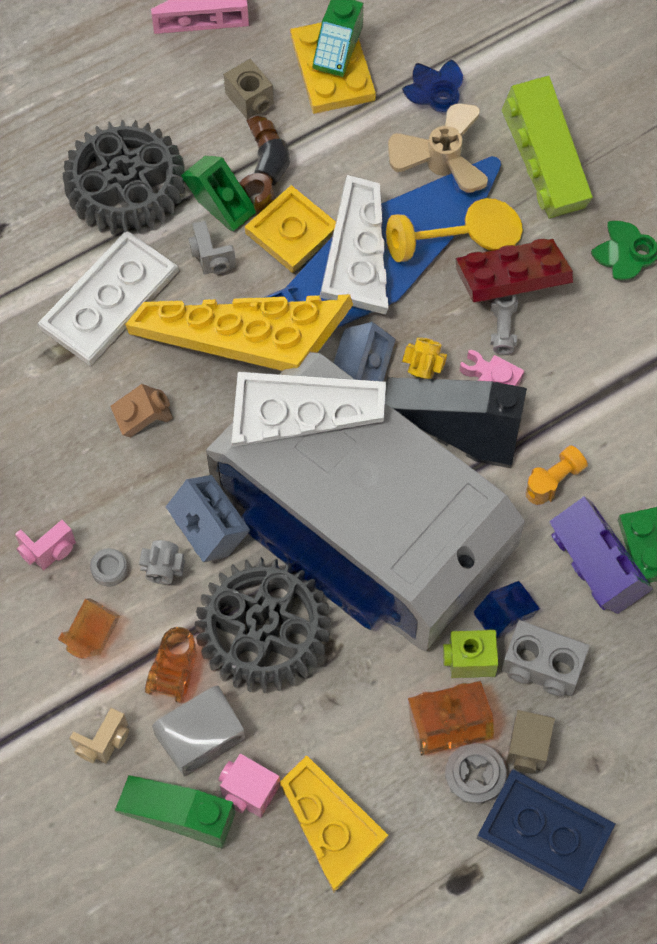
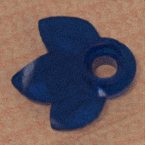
(431, 85)

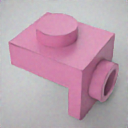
(50, 547)

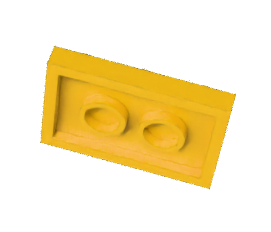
(328, 90)

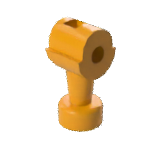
(543, 483)

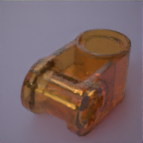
(172, 672)

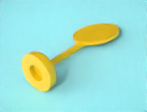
(486, 221)

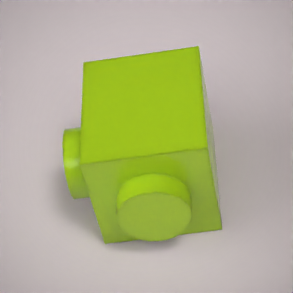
(471, 654)

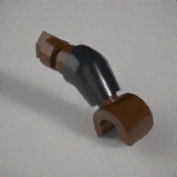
(272, 162)

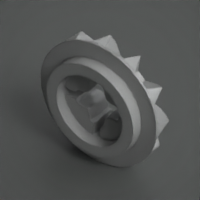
(478, 756)

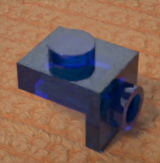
(505, 608)

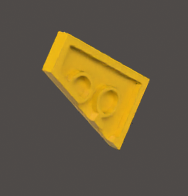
(331, 821)

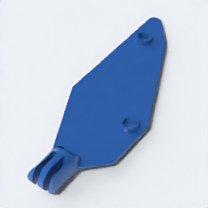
(428, 208)

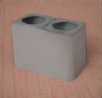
(199, 730)

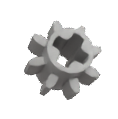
(162, 562)

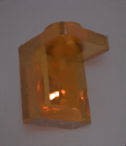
(89, 630)

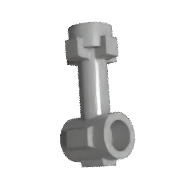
(503, 309)

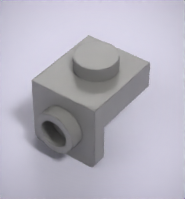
(212, 260)

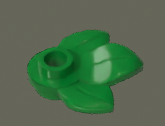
(622, 250)

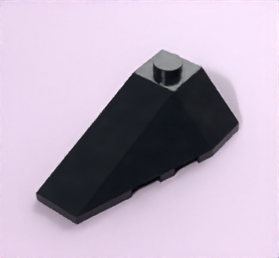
(467, 414)

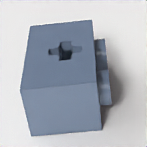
(207, 518)

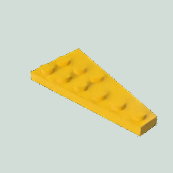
(248, 330)

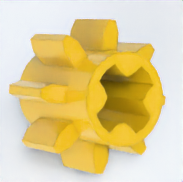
(424, 358)

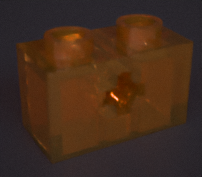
(451, 718)

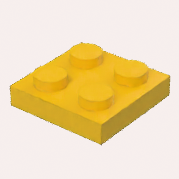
(291, 229)

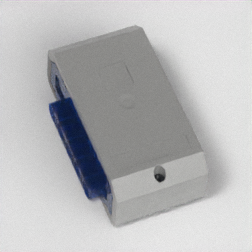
(372, 516)

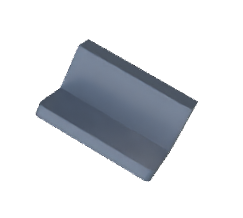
(365, 352)

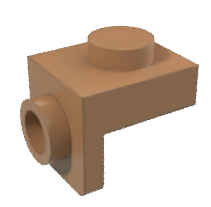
(140, 409)

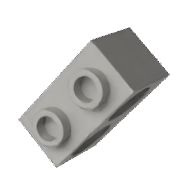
(548, 649)

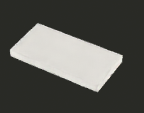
(107, 297)

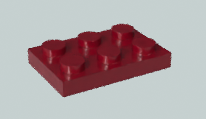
(513, 270)

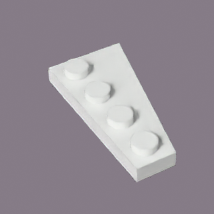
(357, 248)
(293, 406)

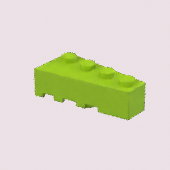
(546, 147)

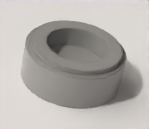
(108, 567)

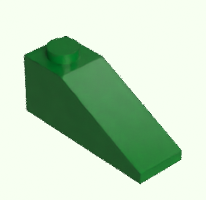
(177, 809)

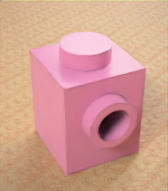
(248, 785)

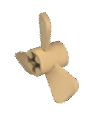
(441, 150)

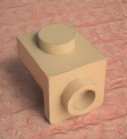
(110, 735)

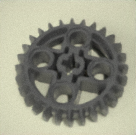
(124, 177)
(258, 611)

